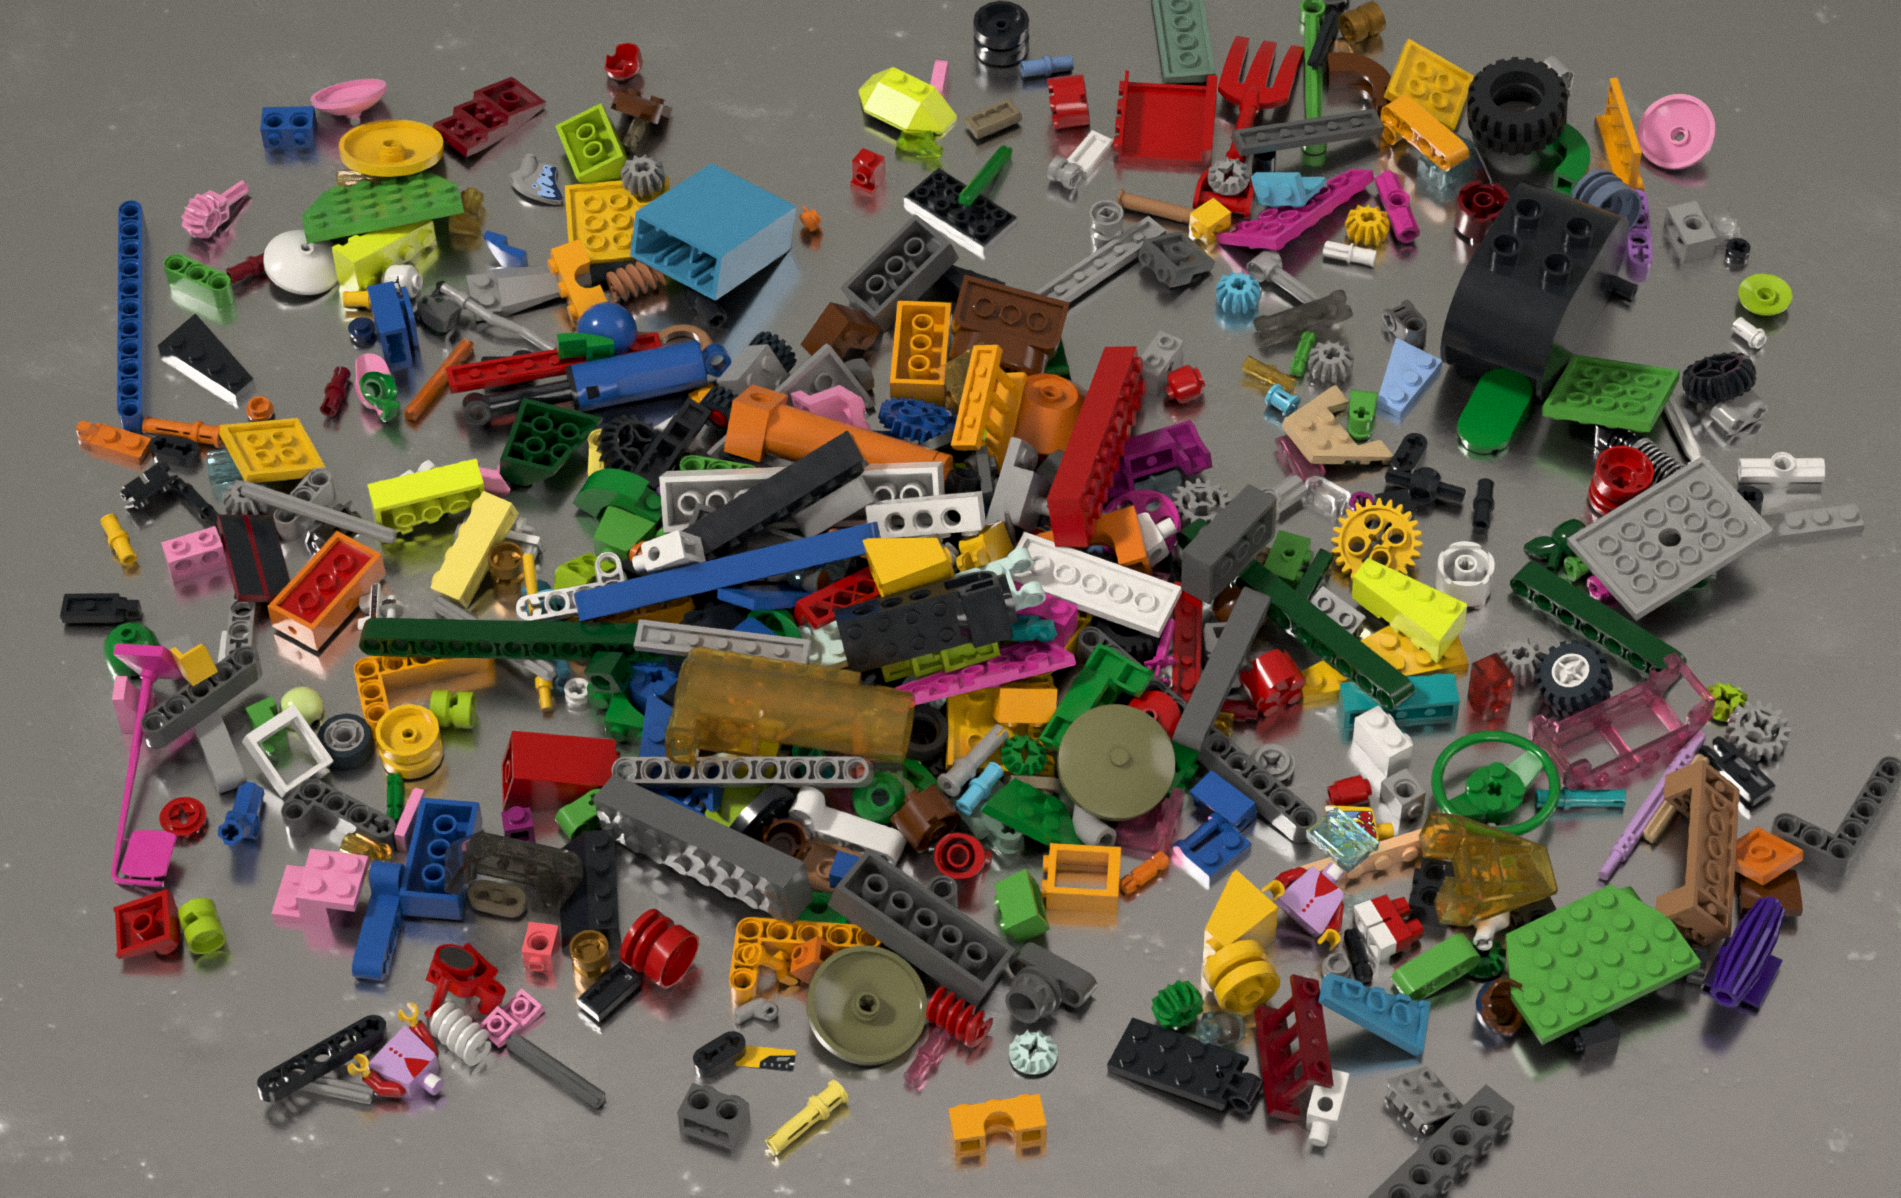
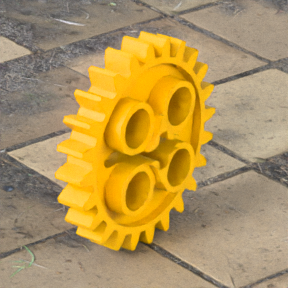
(1355, 531)

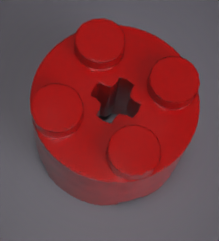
(1068, 101)
(1273, 681)

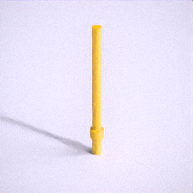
(542, 686)

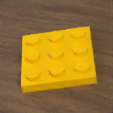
(1430, 82)
(271, 450)

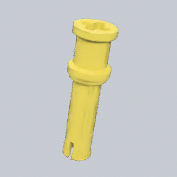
(817, 1109)

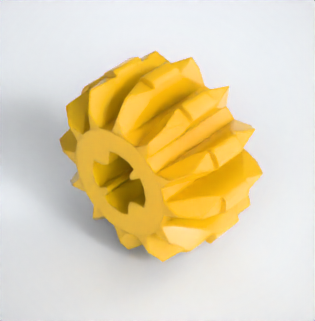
(1367, 225)

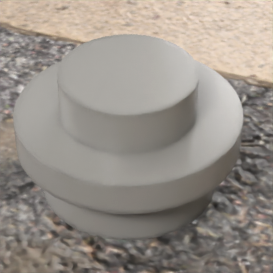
(1337, 964)

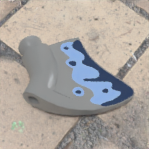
(537, 180)

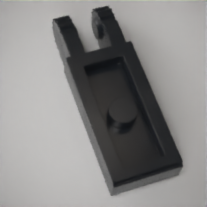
(1739, 770)

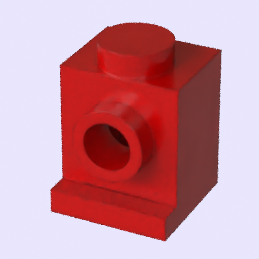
(868, 171)

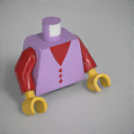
(1311, 900)
(404, 1063)

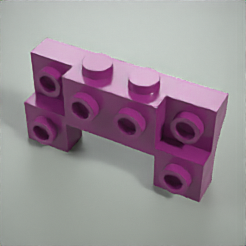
(1159, 451)

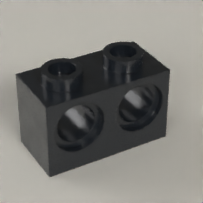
(1428, 890)

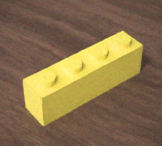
(468, 557)

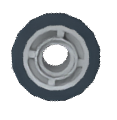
(347, 740)

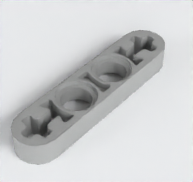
(238, 623)

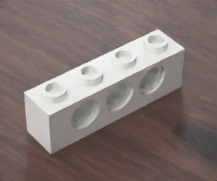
(968, 505)

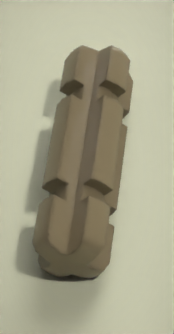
(634, 134)

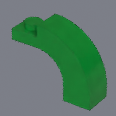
(1575, 159)
(619, 489)

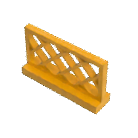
(1619, 138)

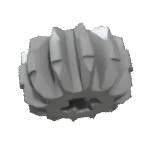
(643, 176)
(1330, 362)
(240, 505)
(1521, 659)

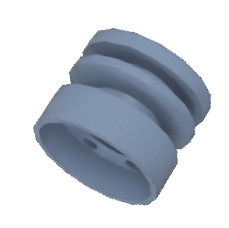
(1610, 193)

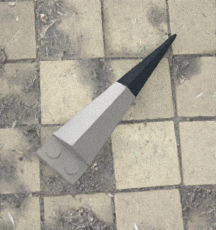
(518, 288)

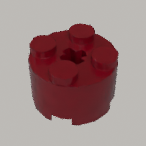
(1478, 208)

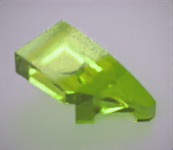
(918, 145)

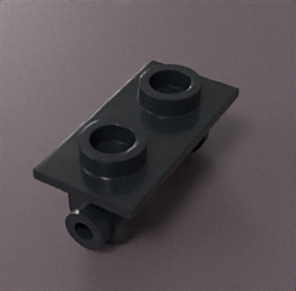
(140, 493)

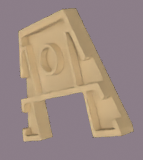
(1324, 439)

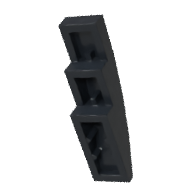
(672, 442)

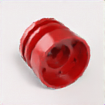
(1619, 477)
(659, 948)

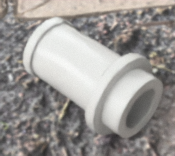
(1754, 336)

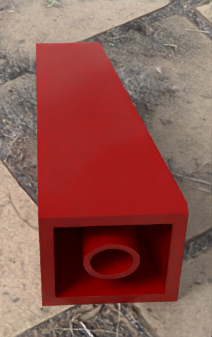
(553, 769)

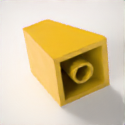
(907, 563)
(1240, 915)

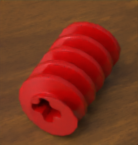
(956, 1019)

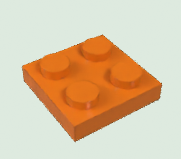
(1764, 856)

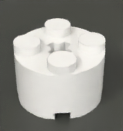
(1465, 573)

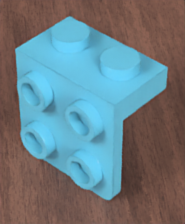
(1285, 188)

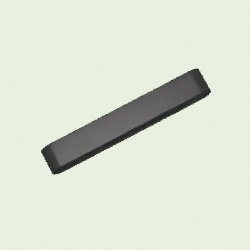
(1221, 669)

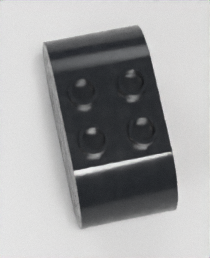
(1536, 284)

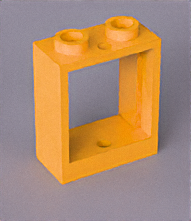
(1079, 898)

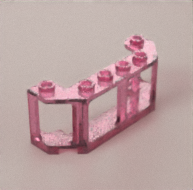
(1599, 718)

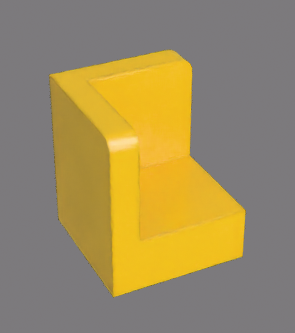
(194, 664)

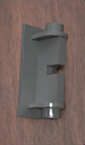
(321, 532)

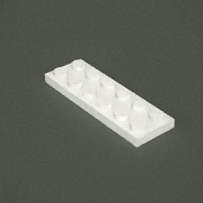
(1100, 586)

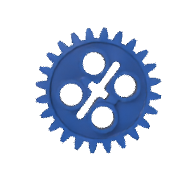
(916, 418)

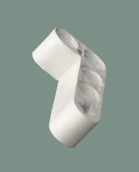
(566, 594)
(845, 828)

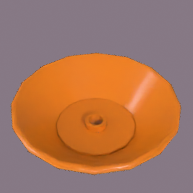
(1048, 412)

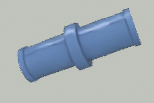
(1046, 65)

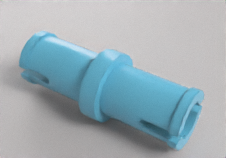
(979, 788)

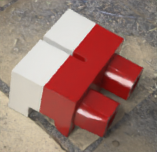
(1384, 928)

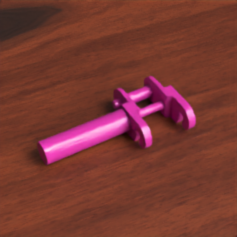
(1161, 660)

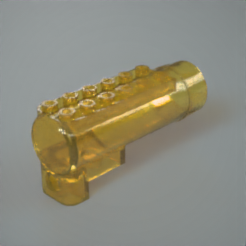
(739, 700)

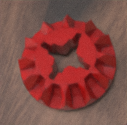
(171, 813)

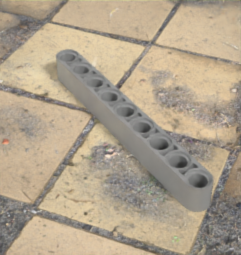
(756, 776)

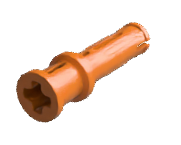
(196, 432)

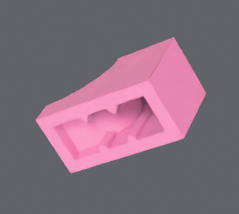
(126, 701)

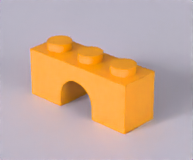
(569, 263)
(1020, 1115)

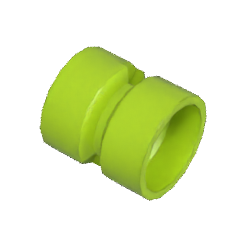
(454, 709)
(201, 926)

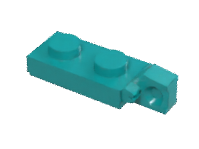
(1031, 628)

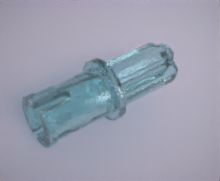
(1161, 482)

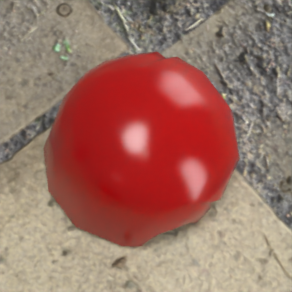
(624, 63)

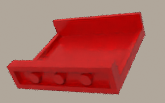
(1166, 123)

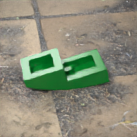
(583, 344)
(918, 775)

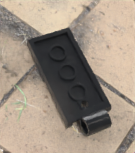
(1184, 1066)

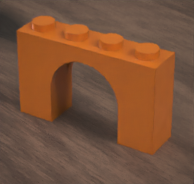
(1122, 533)

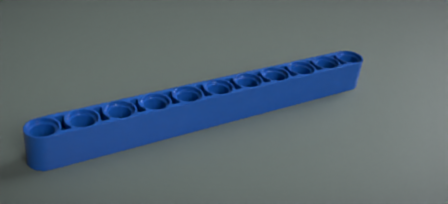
(131, 317)
(724, 572)

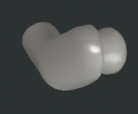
(756, 1008)

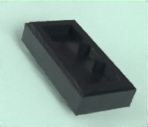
(609, 991)

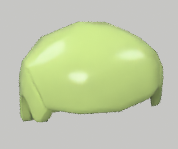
(306, 701)

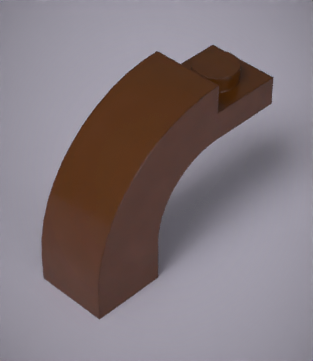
(1358, 73)

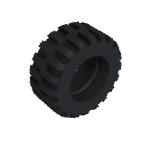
(1517, 81)

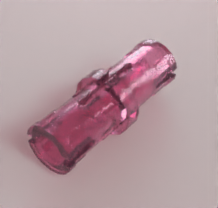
(926, 1057)

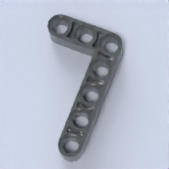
(1858, 823)

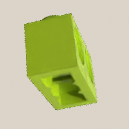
(579, 571)

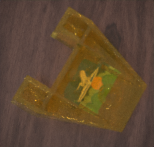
(1490, 867)

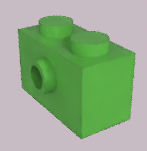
(1290, 557)
(1021, 907)

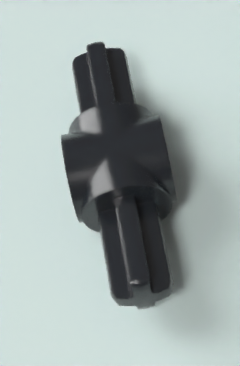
(1425, 485)

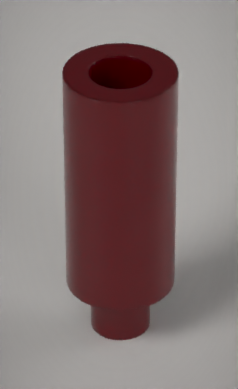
(1240, 710)

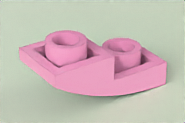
(512, 1018)

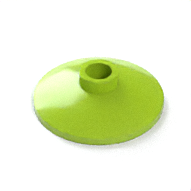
(1765, 294)

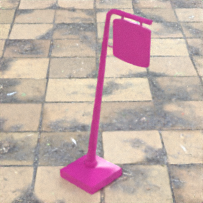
(147, 850)

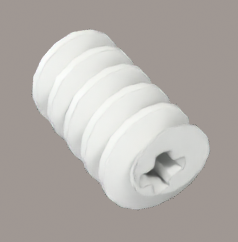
(459, 1033)

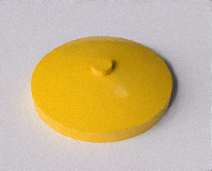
(391, 148)

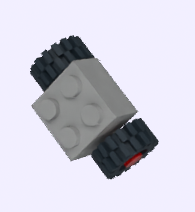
(760, 363)

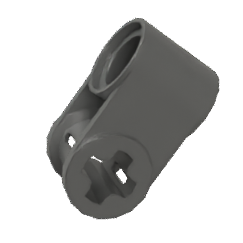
(1406, 324)

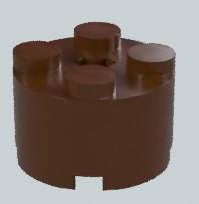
(925, 817)

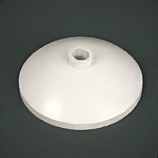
(299, 265)

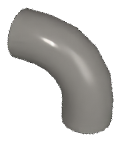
(1091, 829)

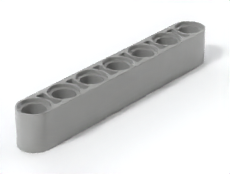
(212, 735)

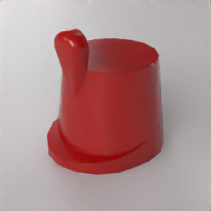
(960, 856)

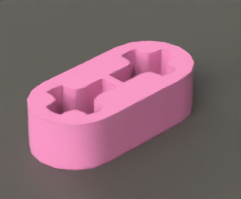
(940, 76)

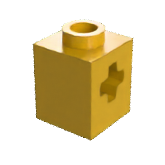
(1209, 220)

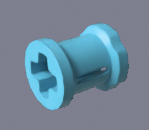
(1282, 400)

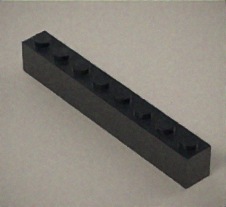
(779, 496)

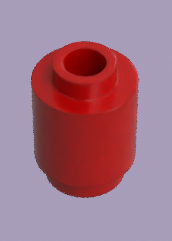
(1349, 791)

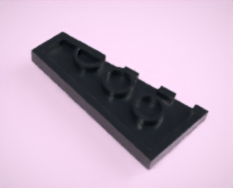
(205, 356)

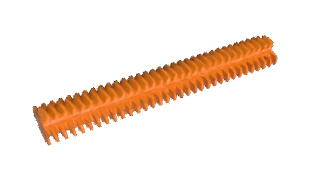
(437, 381)

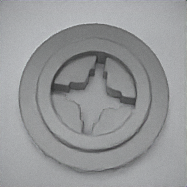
(1232, 185)
(1275, 753)

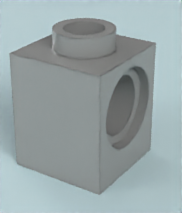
(1394, 791)

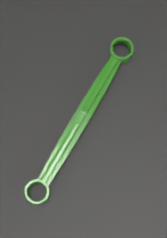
(1312, 78)

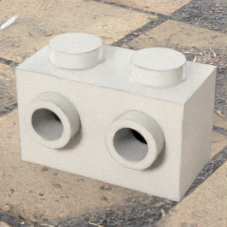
(1383, 741)

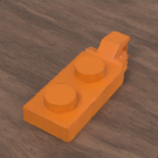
(114, 441)

